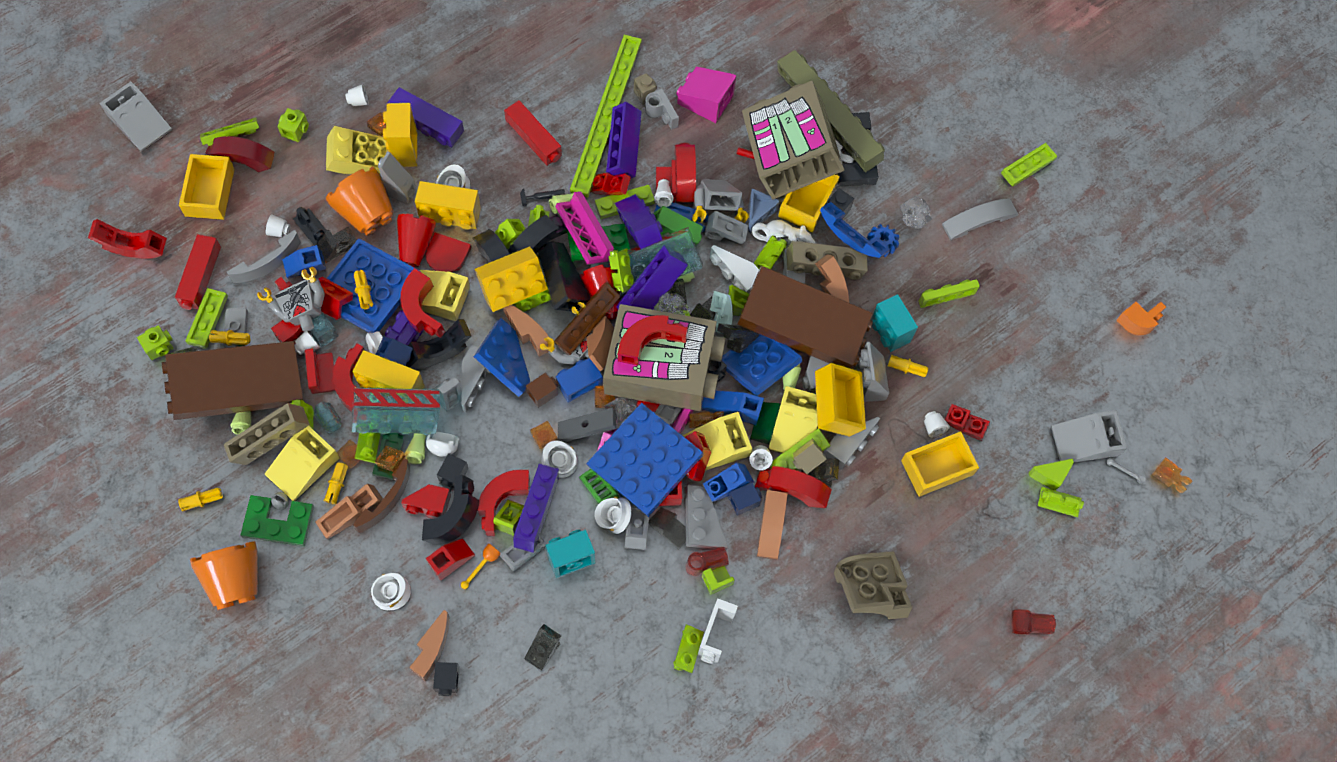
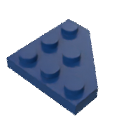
(504, 357)

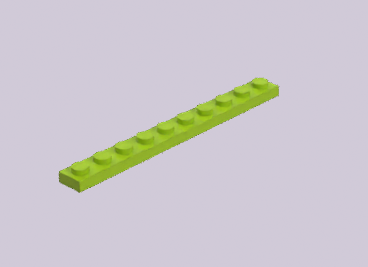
(601, 126)

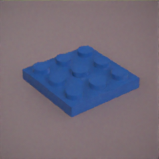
(761, 363)

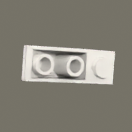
(738, 270)

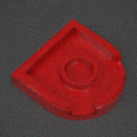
(446, 253)

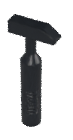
(540, 195)

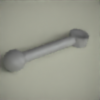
(1140, 479)

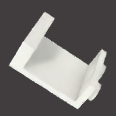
(724, 611)

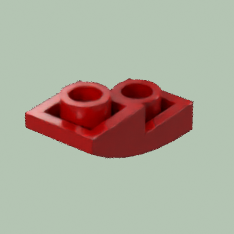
(610, 185)
(963, 421)

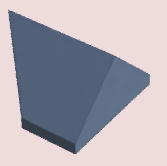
(760, 208)

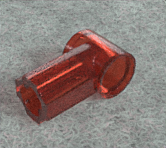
(710, 559)
(1026, 622)

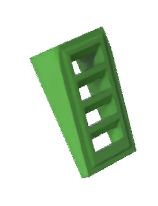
(609, 493)

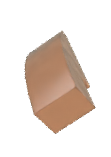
(834, 280)
(526, 328)
(599, 342)
(348, 510)
(772, 524)
(432, 646)

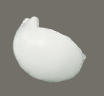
(442, 444)

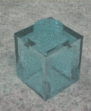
(323, 330)

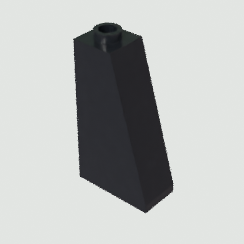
(562, 278)

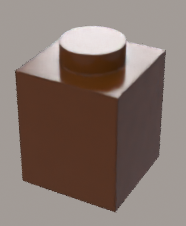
(542, 389)

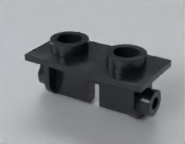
(309, 225)

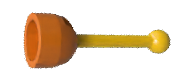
(490, 554)

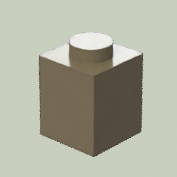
(808, 456)

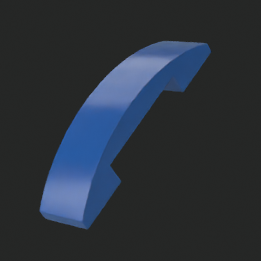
(833, 217)

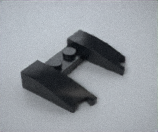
(853, 174)

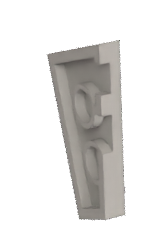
(701, 520)

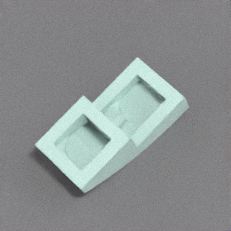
(722, 307)

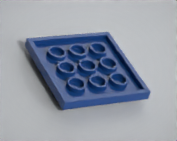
(383, 274)
(645, 459)

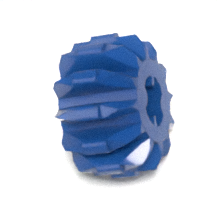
(889, 237)

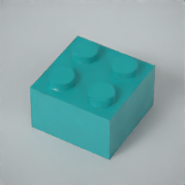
(893, 323)
(570, 553)

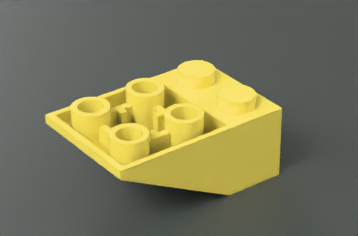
(353, 150)
(447, 294)
(795, 419)
(725, 439)
(301, 463)

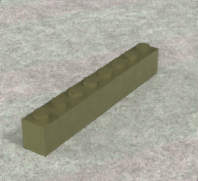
(845, 127)

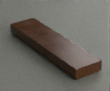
(587, 318)

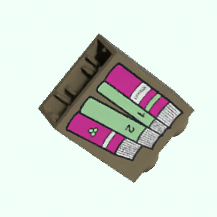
(792, 140)
(667, 369)

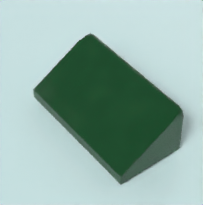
(766, 422)

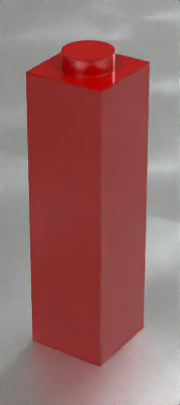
(533, 133)
(197, 272)

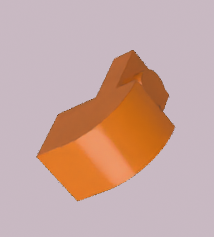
(1139, 321)

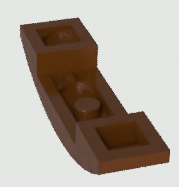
(369, 519)

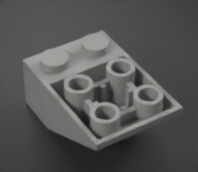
(135, 116)
(874, 374)
(1090, 437)

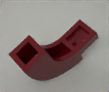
(242, 151)

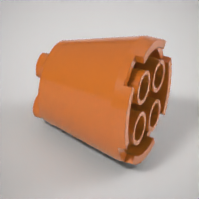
(362, 201)
(228, 574)

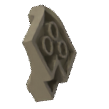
(874, 584)

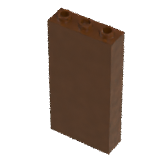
(805, 318)
(231, 380)

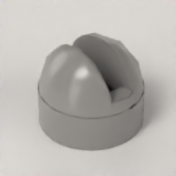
(278, 505)

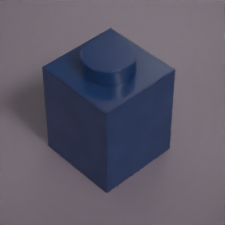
(394, 351)
(745, 498)

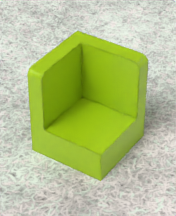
(717, 579)

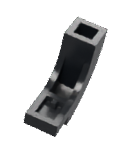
(539, 234)
(490, 245)
(439, 349)
(457, 518)

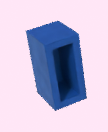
(579, 379)

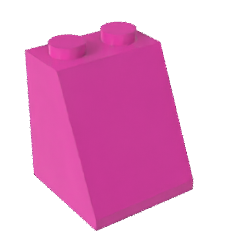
(707, 92)

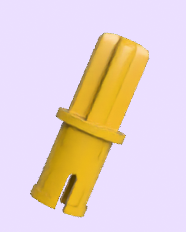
(363, 289)
(229, 337)
(907, 366)
(336, 483)
(200, 499)

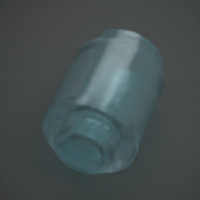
(327, 417)

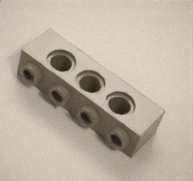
(799, 252)
(266, 434)

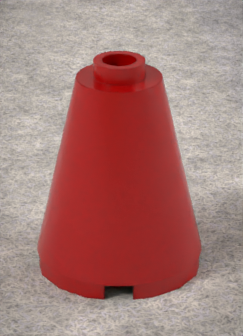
(414, 237)
(594, 278)

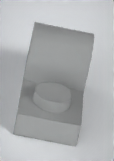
(663, 107)
(724, 226)
(449, 393)
(637, 530)

